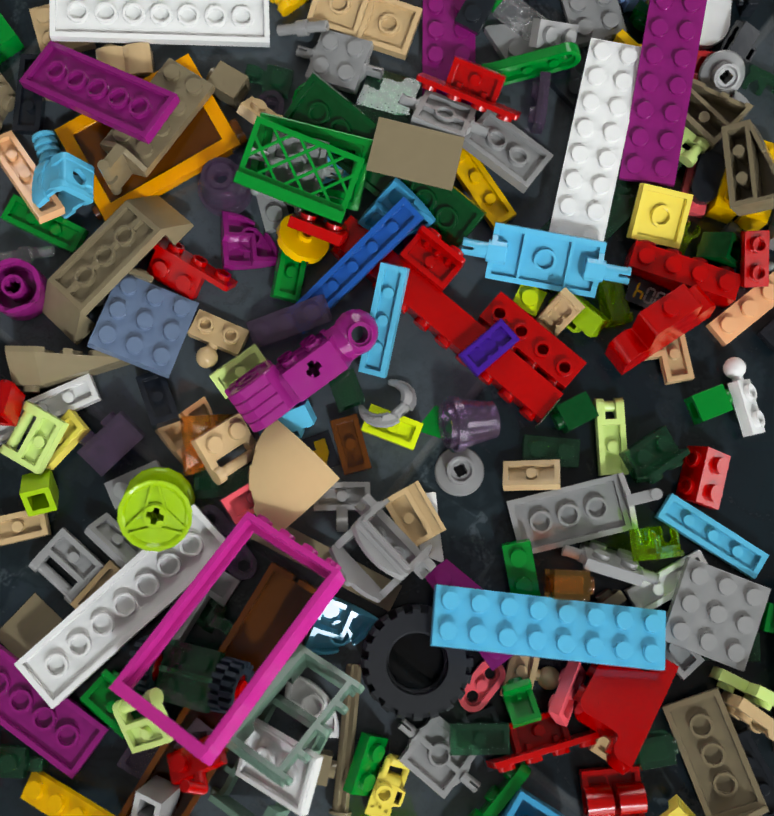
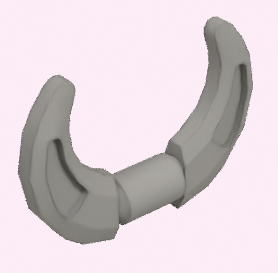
(385, 420)

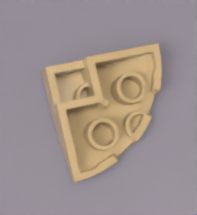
(286, 476)

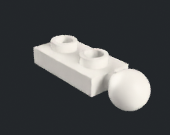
(744, 398)

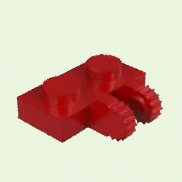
(315, 226)

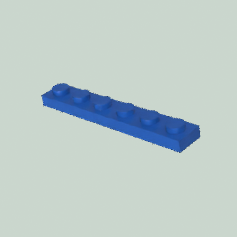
(366, 253)

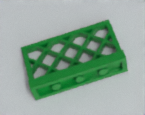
(288, 193)

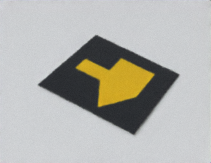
(323, 447)

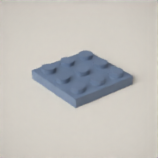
(143, 325)

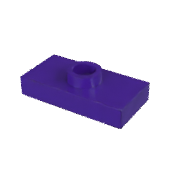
(488, 347)

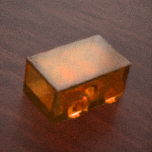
(569, 584)

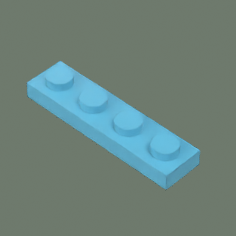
(386, 310)
(712, 536)

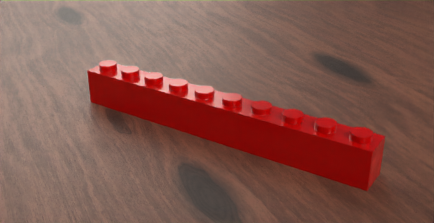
(457, 330)

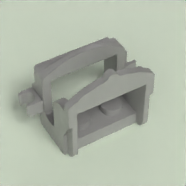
(384, 546)

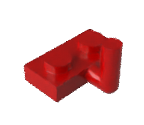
(186, 766)

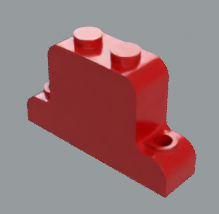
(622, 707)

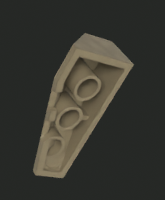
(43, 369)

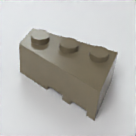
(712, 110)
(748, 169)

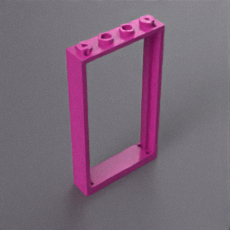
(186, 604)

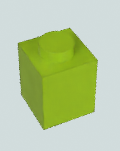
(39, 493)

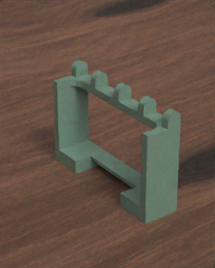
(293, 668)
(221, 796)

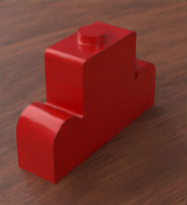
(660, 326)

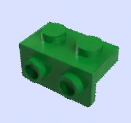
(101, 700)

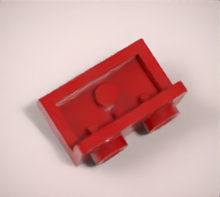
(433, 257)
(754, 258)
(703, 476)

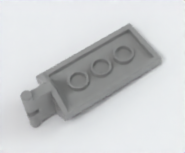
(577, 512)

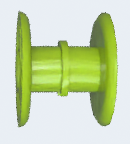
(153, 527)

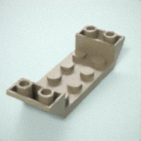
(107, 259)

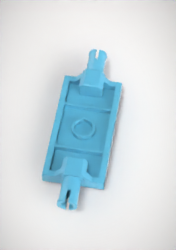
(545, 259)

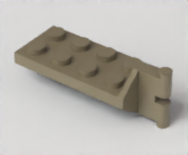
(133, 156)
(714, 756)

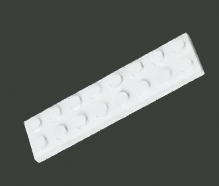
(161, 22)
(596, 140)
(117, 612)

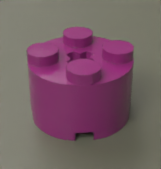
(29, 299)

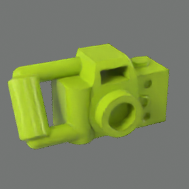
(589, 320)

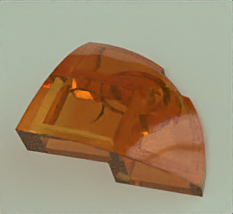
(192, 428)

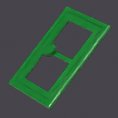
(336, 138)

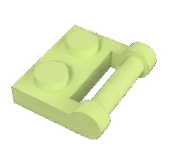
(39, 442)
(141, 732)

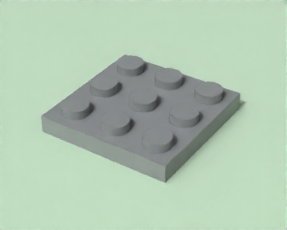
(715, 613)

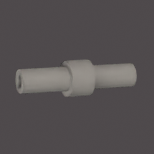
(303, 28)

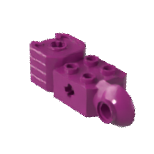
(273, 390)

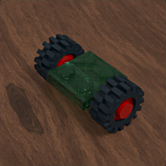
(195, 676)

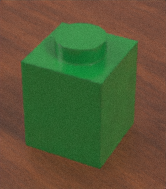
(709, 404)

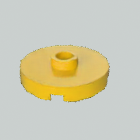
(300, 245)

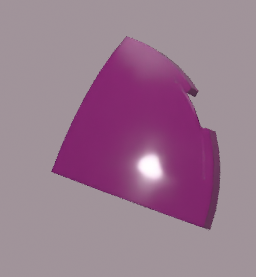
(244, 245)

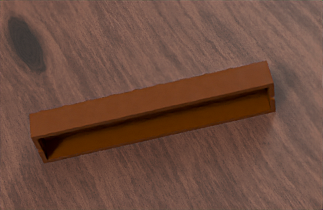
(251, 639)

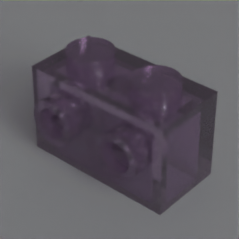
(111, 442)

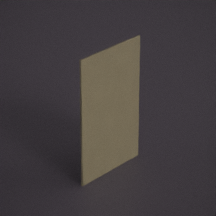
(415, 153)
(28, 626)

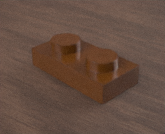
(350, 444)

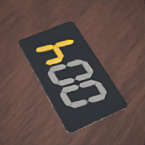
(644, 292)

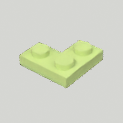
(752, 692)

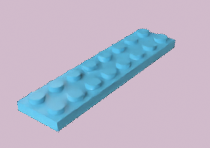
(548, 628)

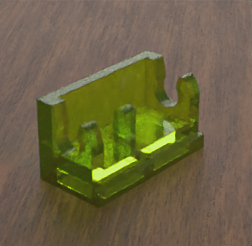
(613, 303)
(650, 545)

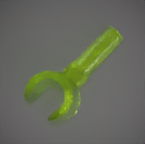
(689, 236)

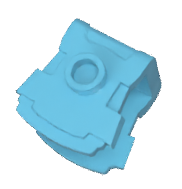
(58, 177)

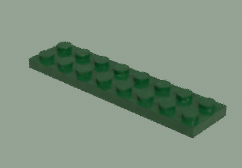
(326, 107)

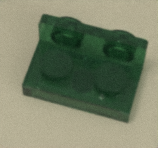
(653, 456)

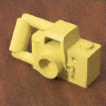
(386, 788)

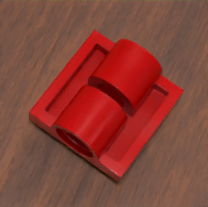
(611, 793)

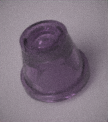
(222, 196)
(467, 422)

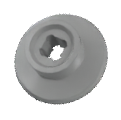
(716, 65)
(448, 479)

